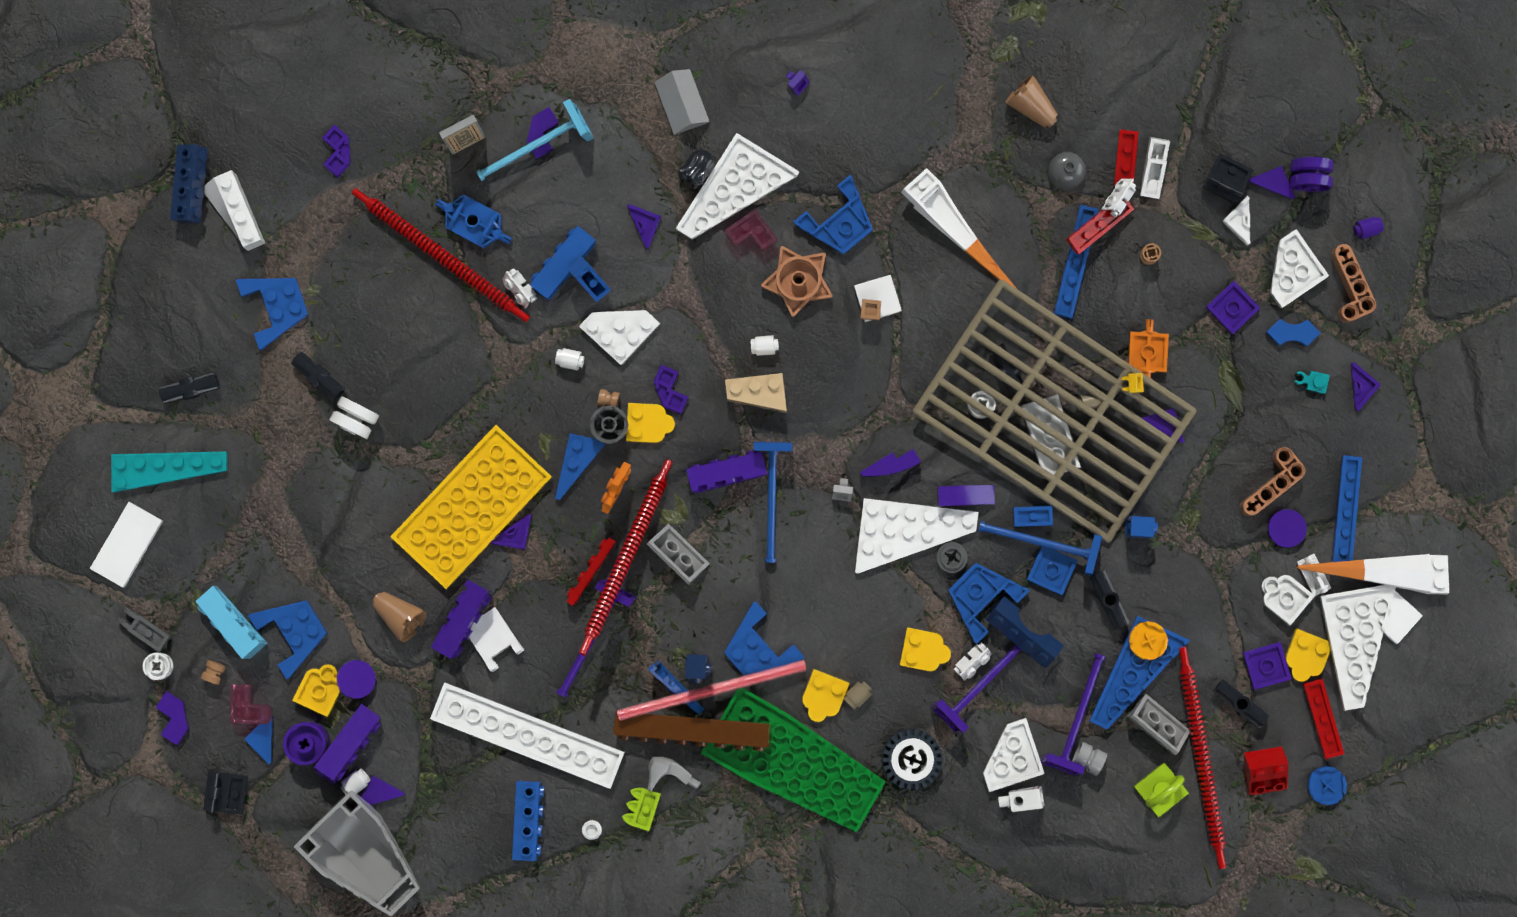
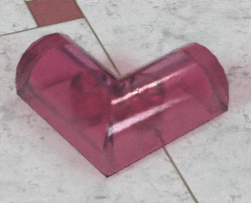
(753, 226)
(243, 711)

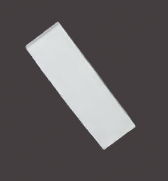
(1154, 167)

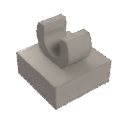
(842, 491)

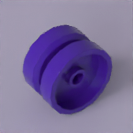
(1311, 174)
(295, 745)

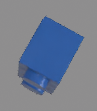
(589, 279)
(1140, 527)

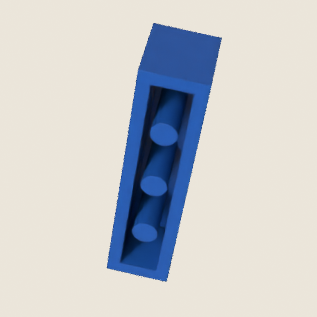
(555, 268)

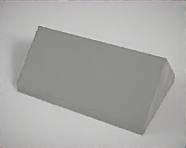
(681, 101)
(678, 554)
(1159, 724)

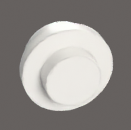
(591, 830)

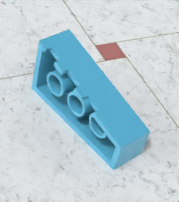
(230, 623)

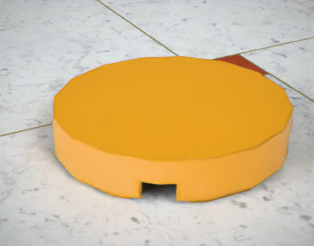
(1148, 640)

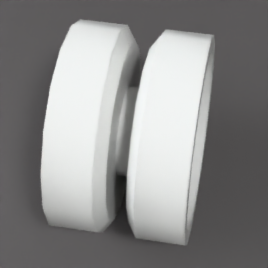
(353, 418)

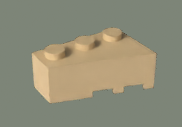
(758, 391)

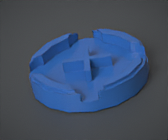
(1326, 785)

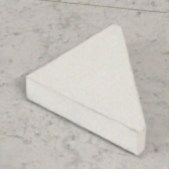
(1239, 221)

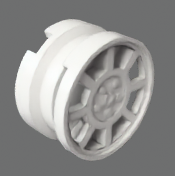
(985, 400)
(158, 666)

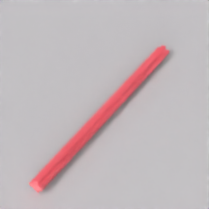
(763, 675)

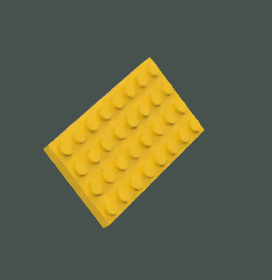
(471, 507)

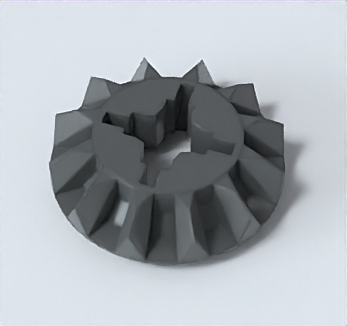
(949, 548)

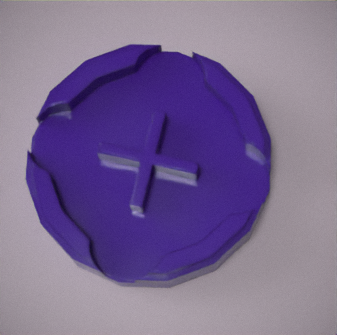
(1286, 528)
(355, 679)

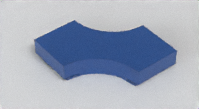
(1283, 332)

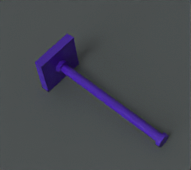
(623, 597)
(950, 715)
(1063, 762)

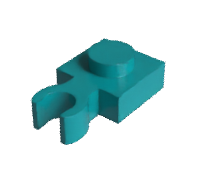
(1315, 382)

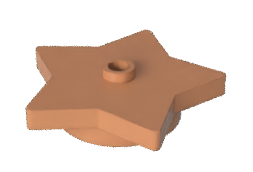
(807, 268)

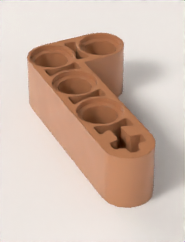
(1349, 281)
(1270, 486)

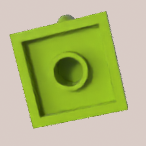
(1161, 789)

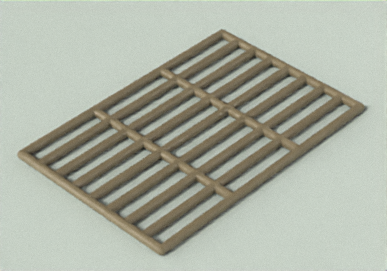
(1022, 390)

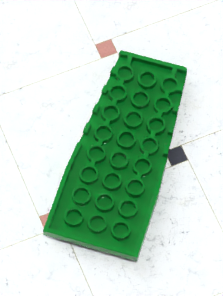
(798, 764)

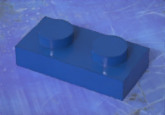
(1032, 516)

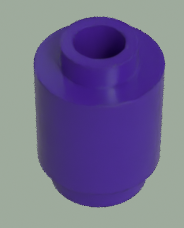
(1368, 227)

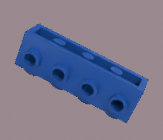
(527, 820)

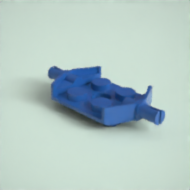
(488, 225)

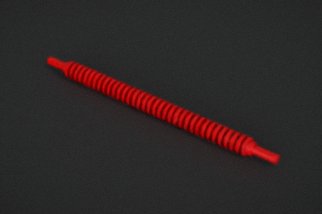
(440, 255)
(625, 558)
(1218, 845)

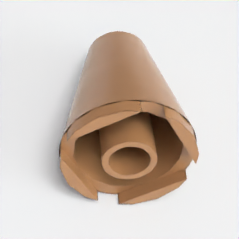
(1033, 102)
(399, 615)

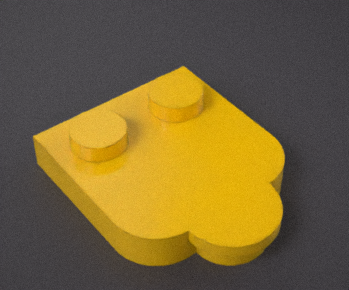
(648, 423)
(923, 650)
(1306, 655)
(319, 690)
(824, 695)

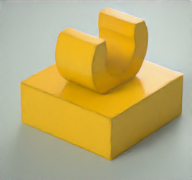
(1135, 383)

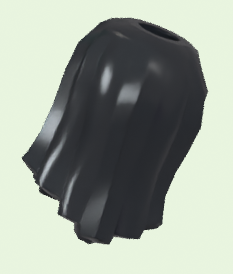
(697, 168)

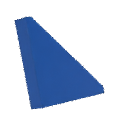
(262, 740)

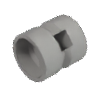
(1089, 758)

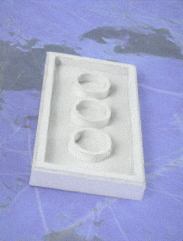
(1046, 439)
(126, 544)

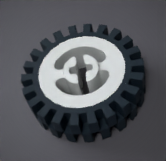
(904, 777)

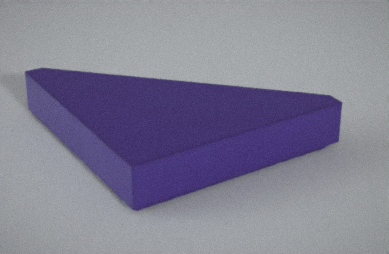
(1275, 182)
(645, 222)
(1362, 385)
(1163, 425)
(516, 535)
(380, 791)

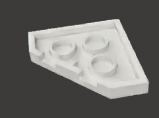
(1294, 270)
(619, 331)
(1013, 757)

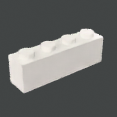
(231, 203)

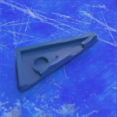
(578, 456)
(672, 684)

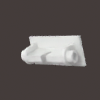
(1123, 190)
(524, 295)
(1316, 581)
(980, 656)

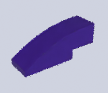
(891, 465)
(965, 495)

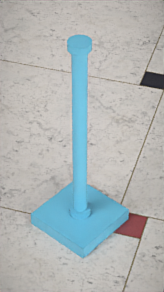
(576, 121)

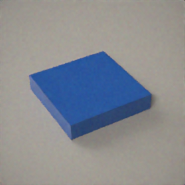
(1052, 570)

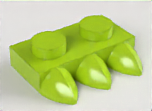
(643, 808)

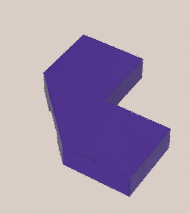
(540, 124)
(340, 159)
(670, 399)
(175, 710)

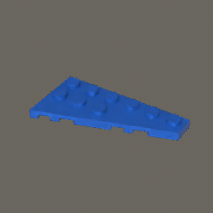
(1130, 677)

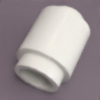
(764, 345)
(569, 359)
(355, 782)

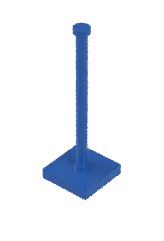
(772, 449)
(1089, 554)

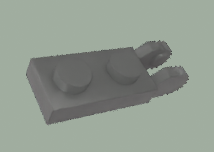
(145, 630)

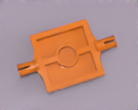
(1148, 350)
(615, 486)

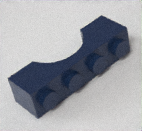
(1040, 647)

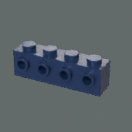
(188, 184)
(697, 667)

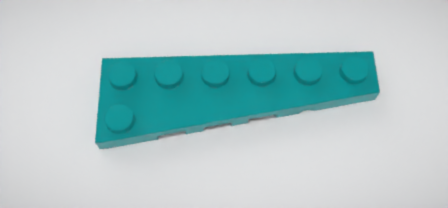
(149, 469)

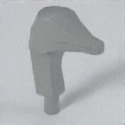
(664, 766)

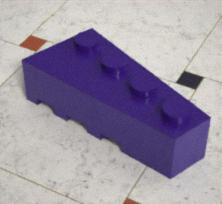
(726, 472)
(461, 620)
(347, 744)

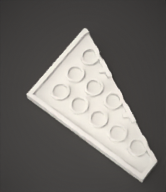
(736, 182)
(902, 529)
(1355, 633)

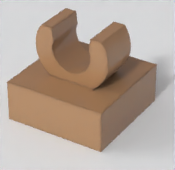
(870, 309)

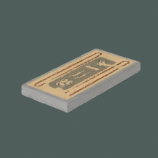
(462, 134)

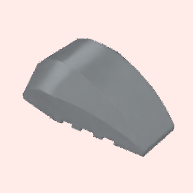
(360, 854)

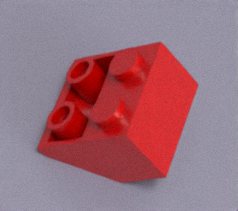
(1266, 770)

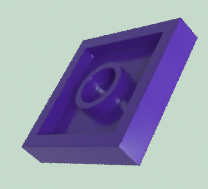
(1232, 307)
(1266, 665)

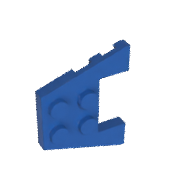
(845, 226)
(283, 304)
(976, 590)
(300, 628)
(751, 653)

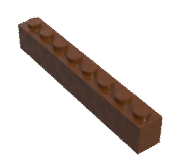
(695, 730)

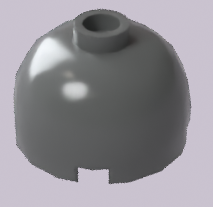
(1066, 171)
(609, 424)

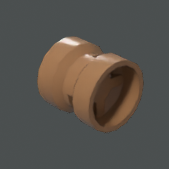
(1147, 256)
(608, 399)
(213, 672)

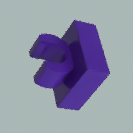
(797, 82)

